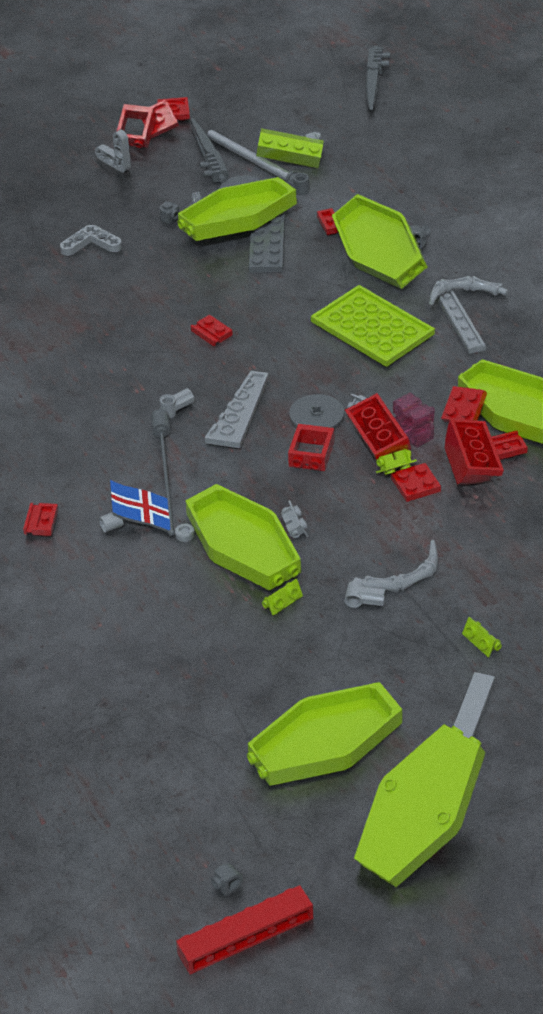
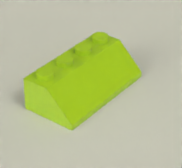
(289, 148)

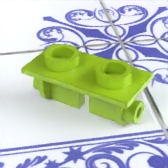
(388, 464)
(283, 597)
(480, 637)

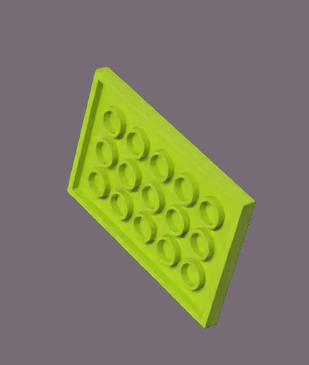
(372, 325)

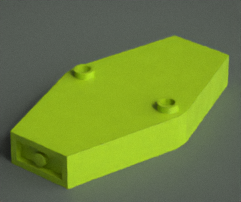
(237, 208)
(379, 241)
(512, 398)
(243, 536)
(324, 733)
(420, 805)

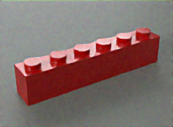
(244, 929)

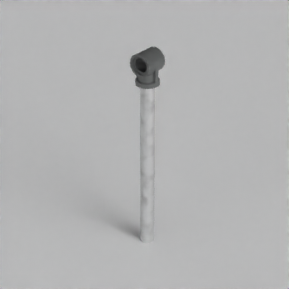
(299, 181)

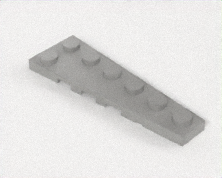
(236, 419)

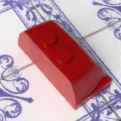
(378, 427)
(471, 452)

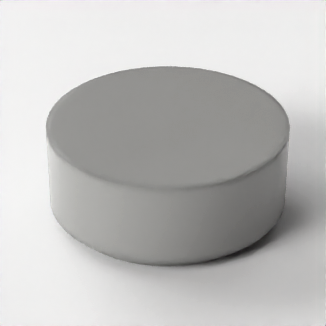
(184, 532)

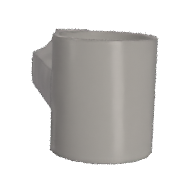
(172, 403)
(359, 594)

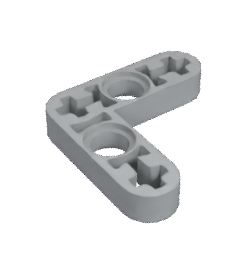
(120, 156)
(87, 235)

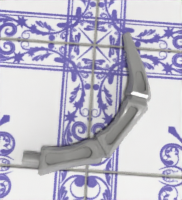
(466, 283)
(404, 581)

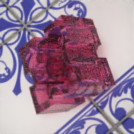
(414, 419)

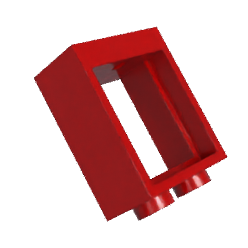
(141, 113)
(311, 435)

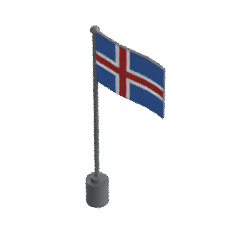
(143, 505)

